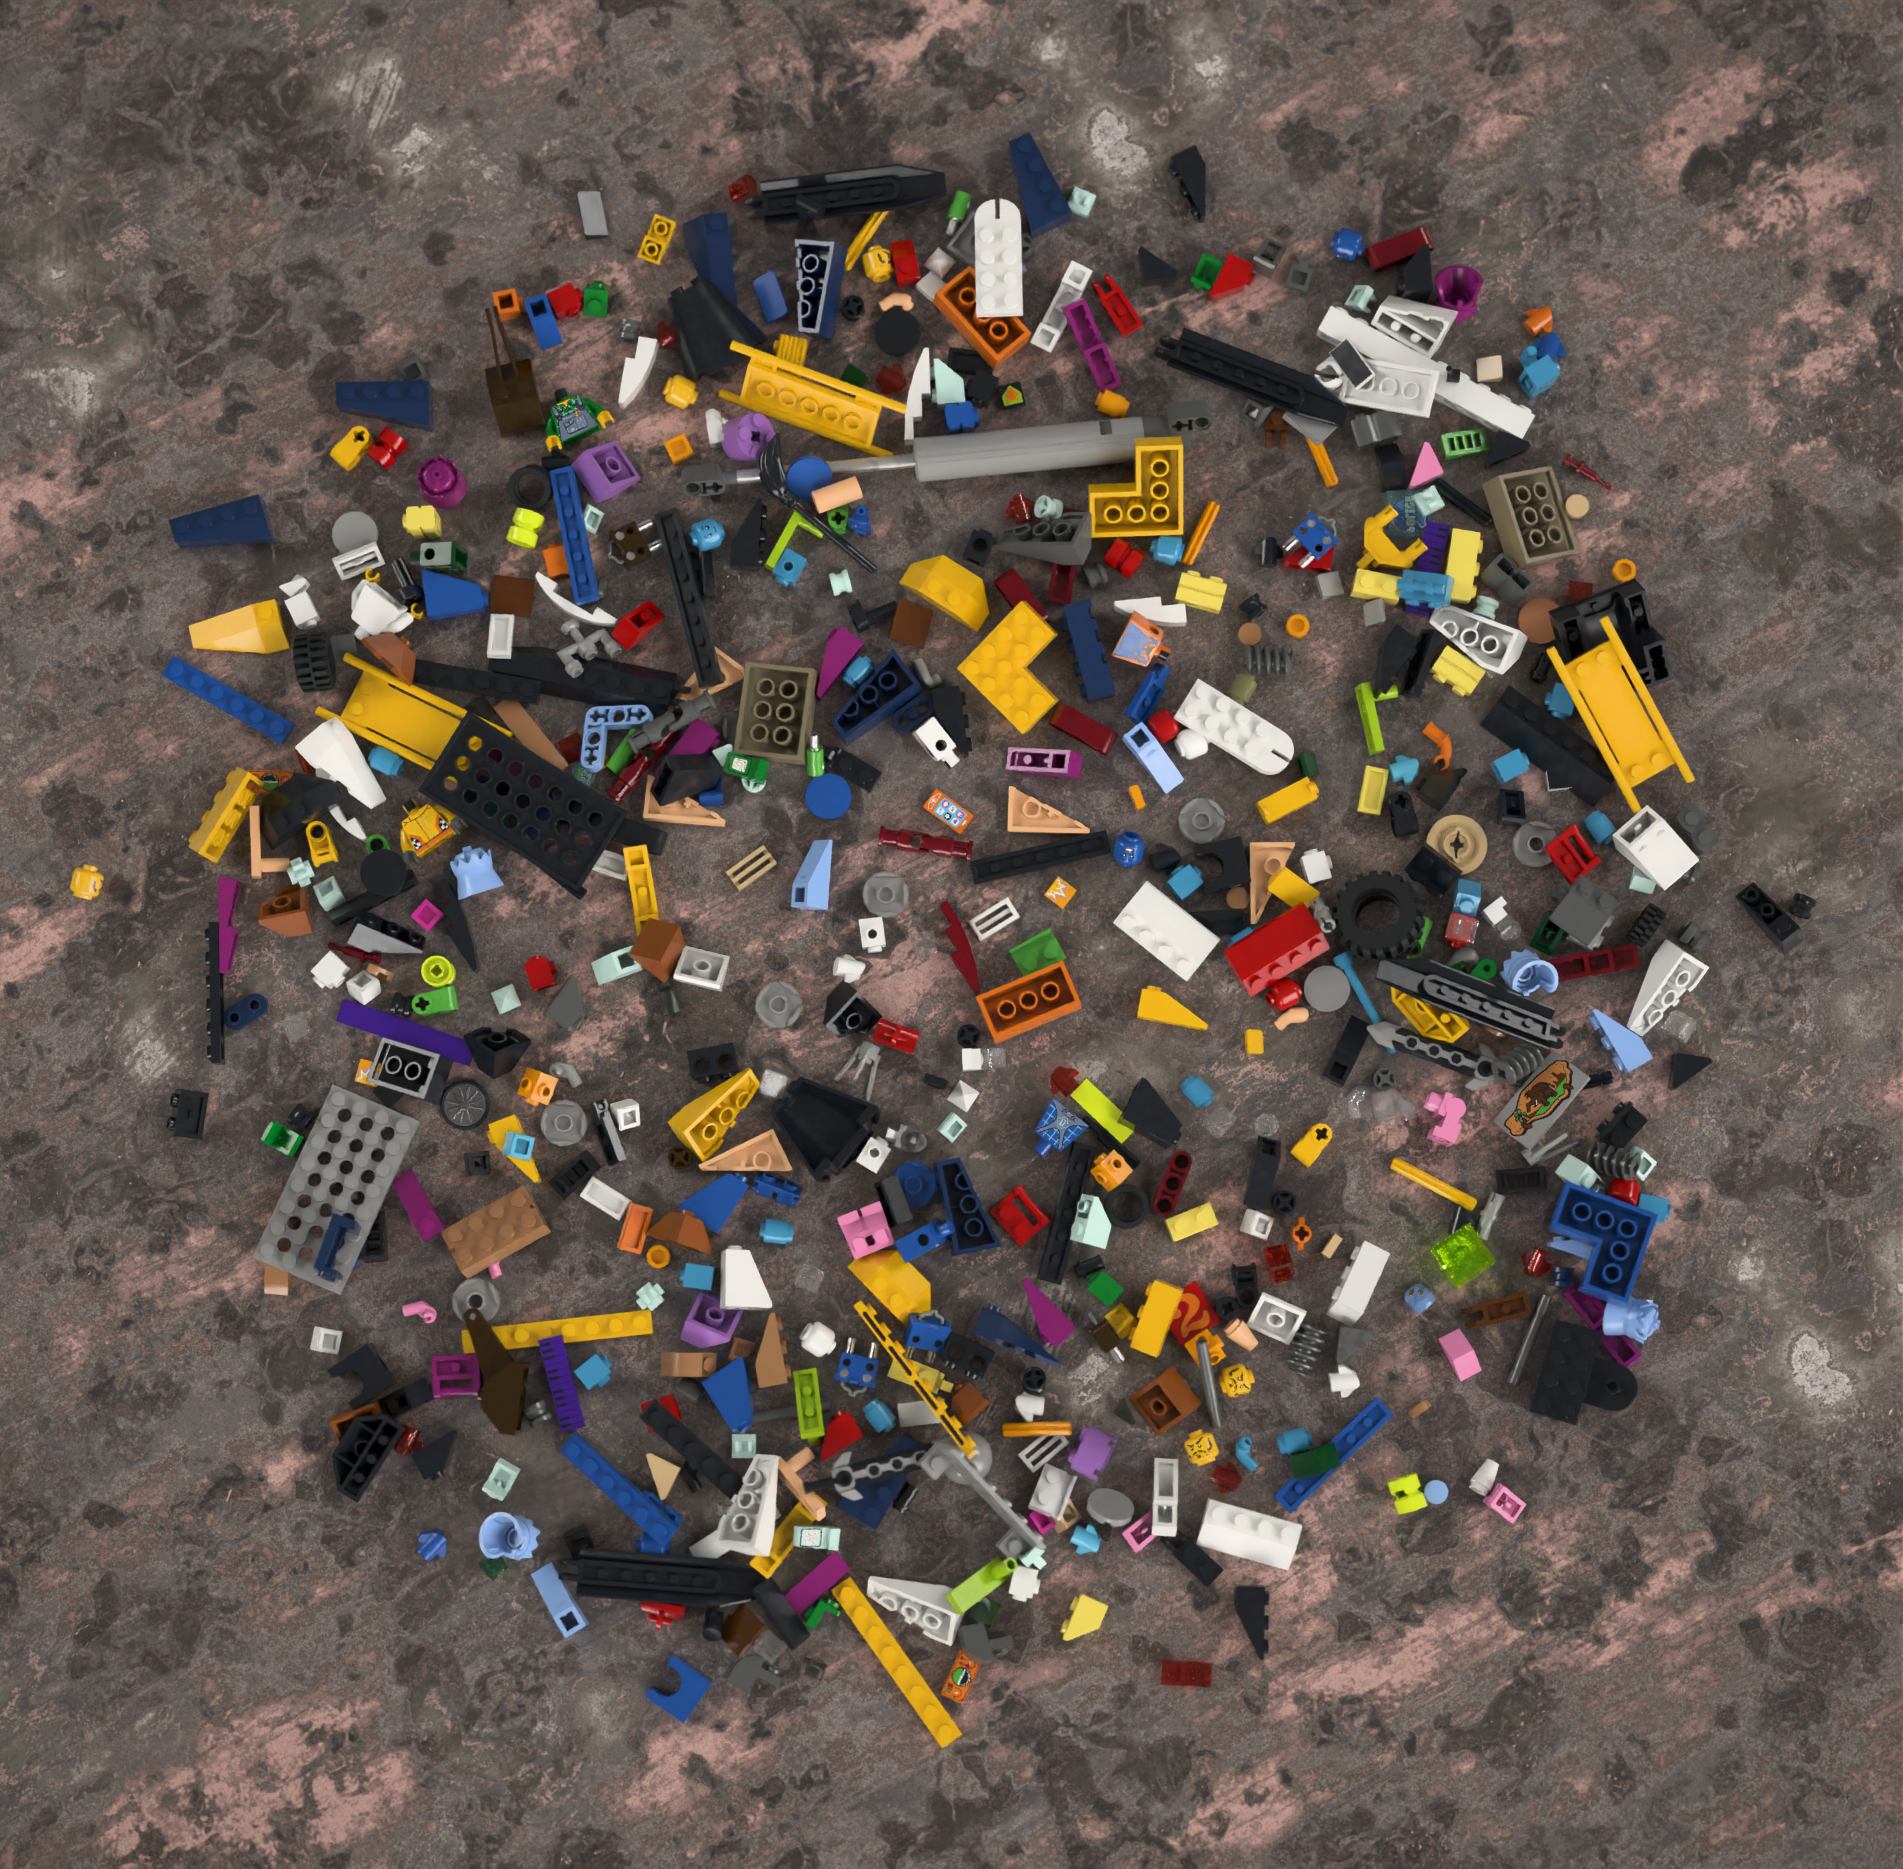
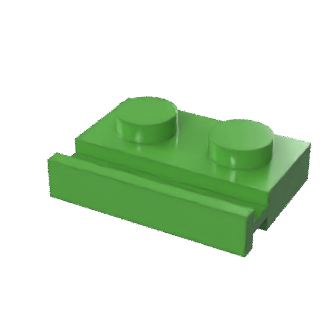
(1037, 953)

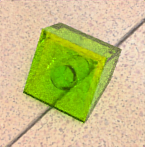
(1462, 1257)

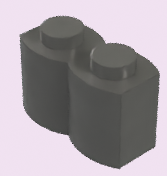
(1374, 429)
(1507, 580)
(1692, 826)

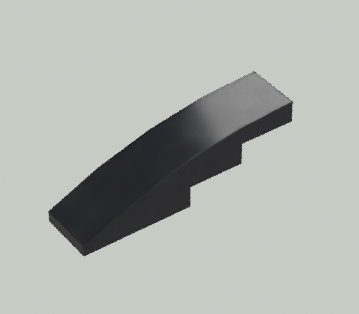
(462, 933)

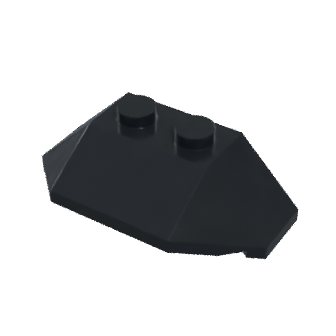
(296, 805)
(364, 1452)

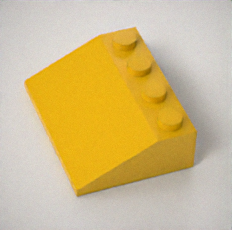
(225, 816)

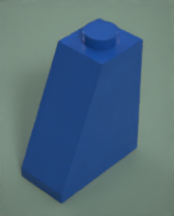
(451, 596)
(717, 1201)
(732, 1395)

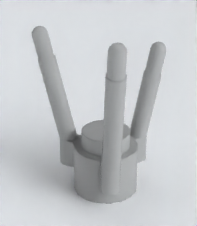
(867, 1054)
(1537, 1154)

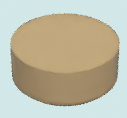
(1576, 506)

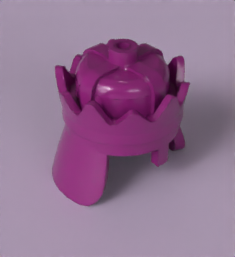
(1458, 290)
(441, 482)

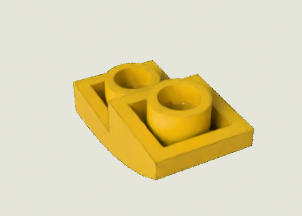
(657, 239)

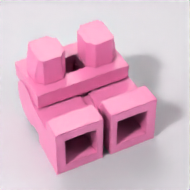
(1448, 1111)
(874, 1222)

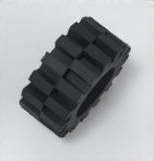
(1646, 925)

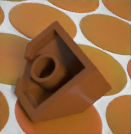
(394, 653)
(287, 912)
(683, 1231)
(966, 1402)

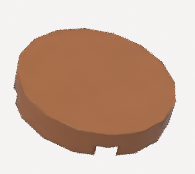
(1536, 622)

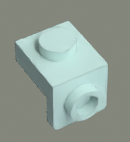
(501, 1479)

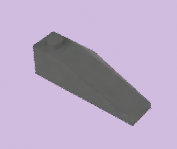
(1056, 541)

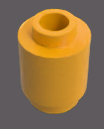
(1112, 404)

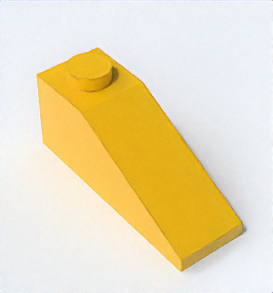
(1162, 1008)
(497, 1135)

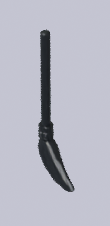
(775, 482)

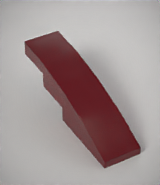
(1062, 578)
(963, 955)
(1596, 962)

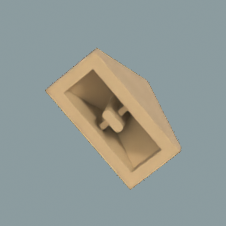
(663, 1472)

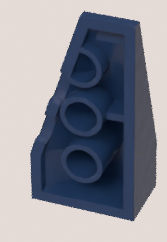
(711, 252)
(1002, 1330)

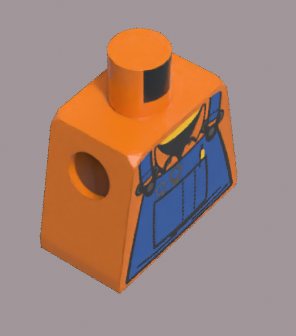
(1140, 641)

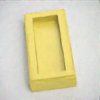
(1372, 790)

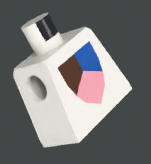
(928, 734)

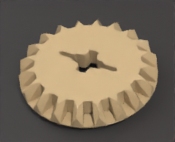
(1469, 835)

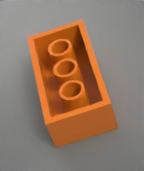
(991, 337)
(1028, 1002)

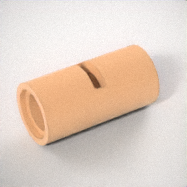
(836, 494)

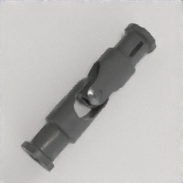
(666, 724)

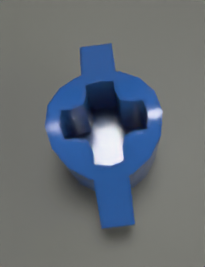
(1549, 345)
(432, 1543)

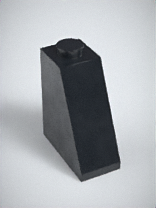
(685, 776)
(1150, 1116)
(1262, 1173)

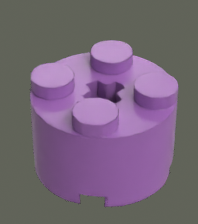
(746, 437)
(1092, 1452)

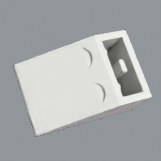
(1654, 848)

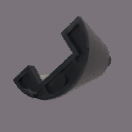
(706, 326)
(824, 1126)

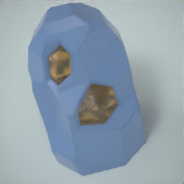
(1418, 1298)

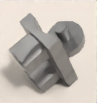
(906, 1139)

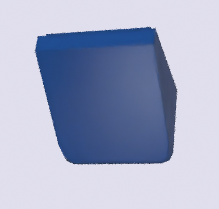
(712, 796)

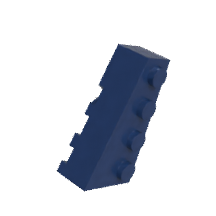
(1039, 193)
(819, 285)
(390, 401)
(227, 524)
(1087, 651)
(877, 698)
(963, 1209)
(877, 1495)

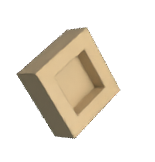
(1331, 1246)

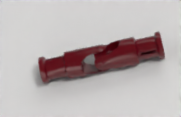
(632, 774)
(942, 846)

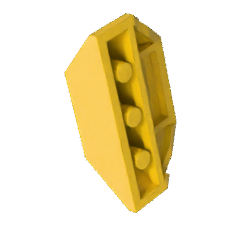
(949, 589)
(1430, 1020)
(894, 1283)

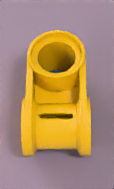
(350, 449)
(321, 845)
(1308, 1147)

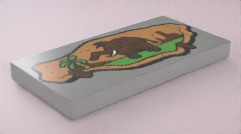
(1541, 1100)

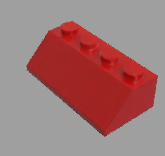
(1276, 949)

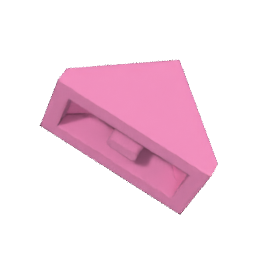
(1426, 468)
(1460, 1354)
(1504, 1502)
(1139, 1532)

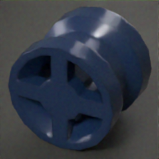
(1562, 1276)

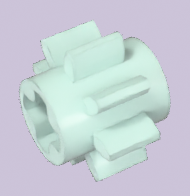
(300, 872)
(650, 1296)

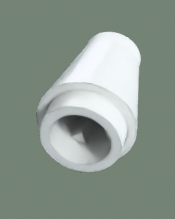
(1484, 1478)

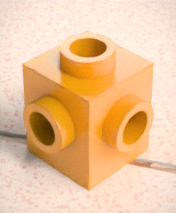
(537, 1087)
(1110, 1170)
(1214, 1345)

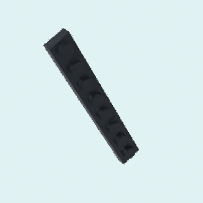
(689, 598)

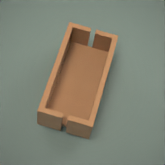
(495, 1231)

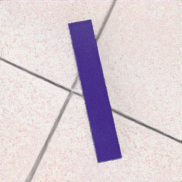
(404, 1031)

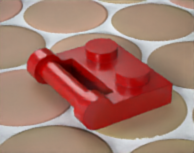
(1567, 858)
(1014, 1220)

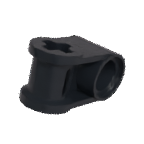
(1403, 817)
(1245, 1283)

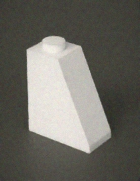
(740, 1282)

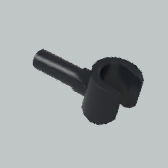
(1453, 375)

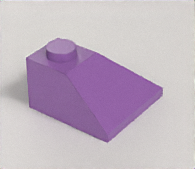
(709, 1324)

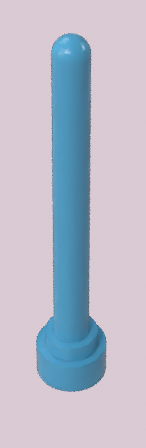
(1344, 962)

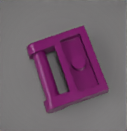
(455, 1368)

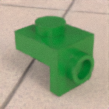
(1207, 272)
(596, 299)
(282, 1138)
(815, 1613)

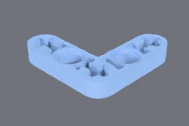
(602, 726)

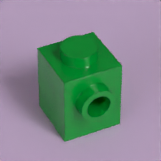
(1104, 1288)

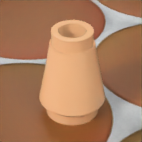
(1240, 1334)

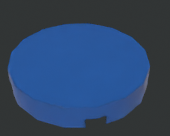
(808, 475)
(828, 796)
(917, 1183)

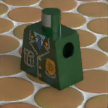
(441, 557)

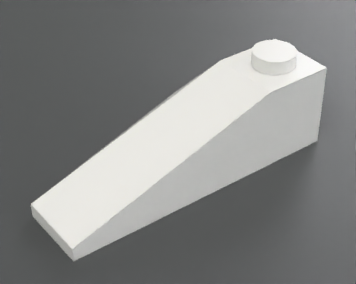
(1484, 640)
(338, 754)
(1667, 978)
(751, 1517)
(920, 1604)

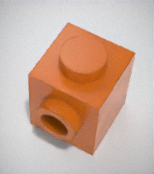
(509, 304)
(556, 562)

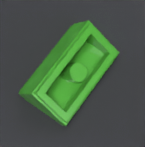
(622, 756)

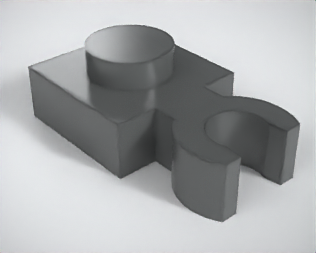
(1299, 275)

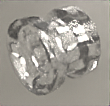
(1263, 1127)

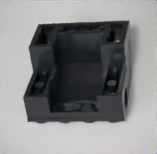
(1627, 606)

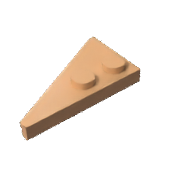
(731, 673)
(681, 811)
(1032, 816)
(1264, 861)
(757, 1154)

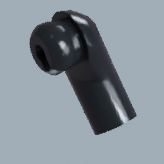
(689, 1475)

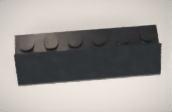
(1549, 745)

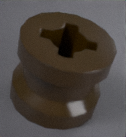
(677, 1154)

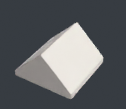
(701, 968)
(1275, 1318)

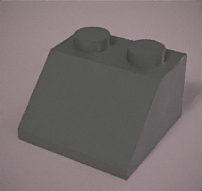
(1583, 910)
(569, 1006)

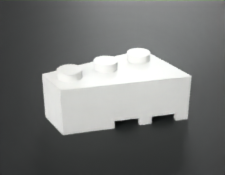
(1414, 323)
(1358, 1283)

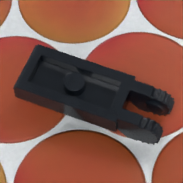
(1194, 1559)

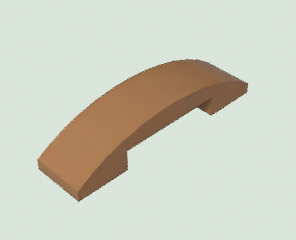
(528, 732)
(276, 1280)

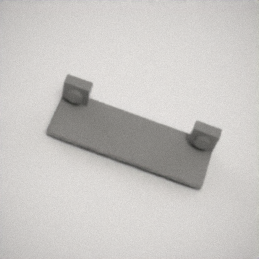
(1019, 1536)

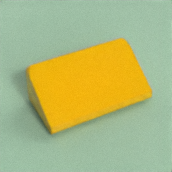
(1291, 888)

